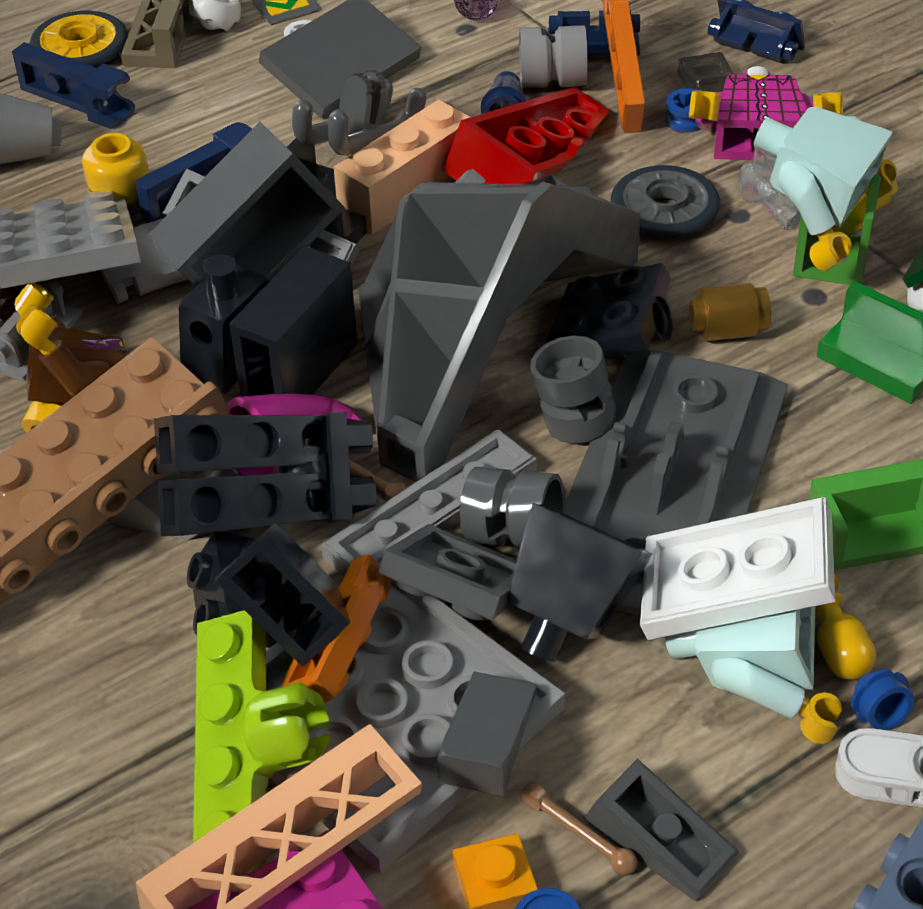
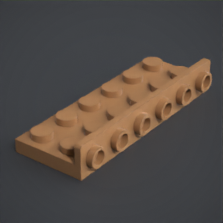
(90, 459)

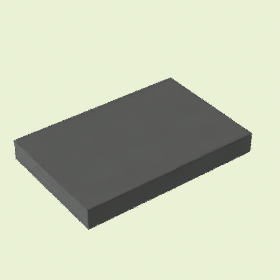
(336, 45)

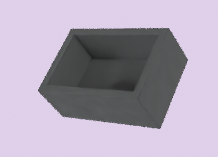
(250, 206)

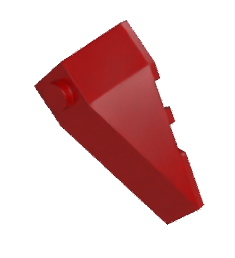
(525, 138)

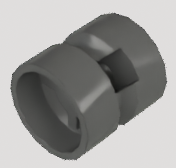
(574, 389)
(499, 504)

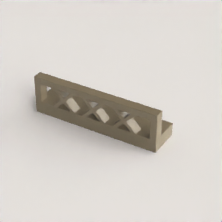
(168, 34)

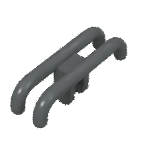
(359, 114)

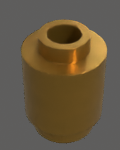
(730, 311)

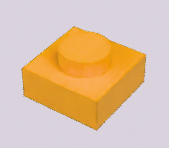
(493, 873)

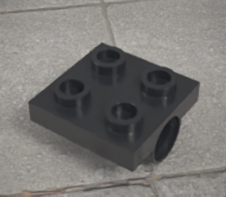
(617, 310)

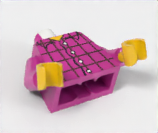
(747, 103)

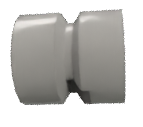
(553, 57)

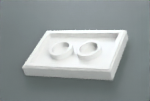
(738, 569)

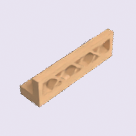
(277, 823)

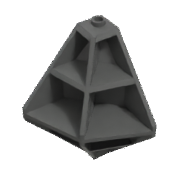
(449, 282)

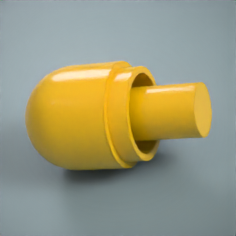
(844, 643)

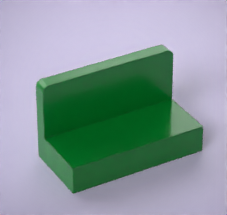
(878, 342)

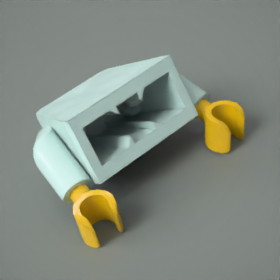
(825, 171)
(767, 663)

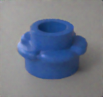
(882, 699)

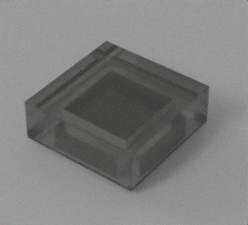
(704, 71)

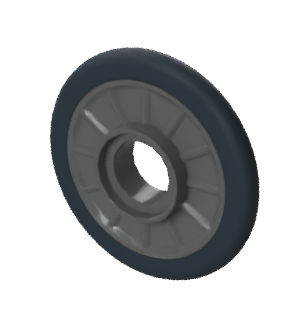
(694, 194)

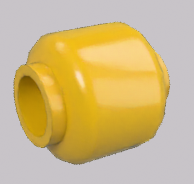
(114, 165)

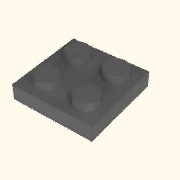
(452, 570)

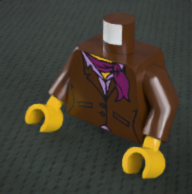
(60, 358)

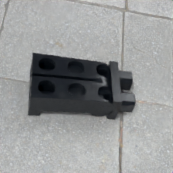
(310, 480)

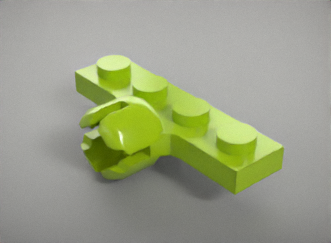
(243, 728)

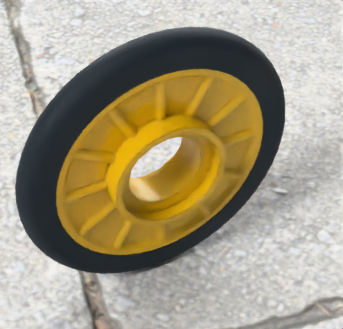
(100, 32)

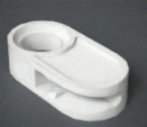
(882, 766)

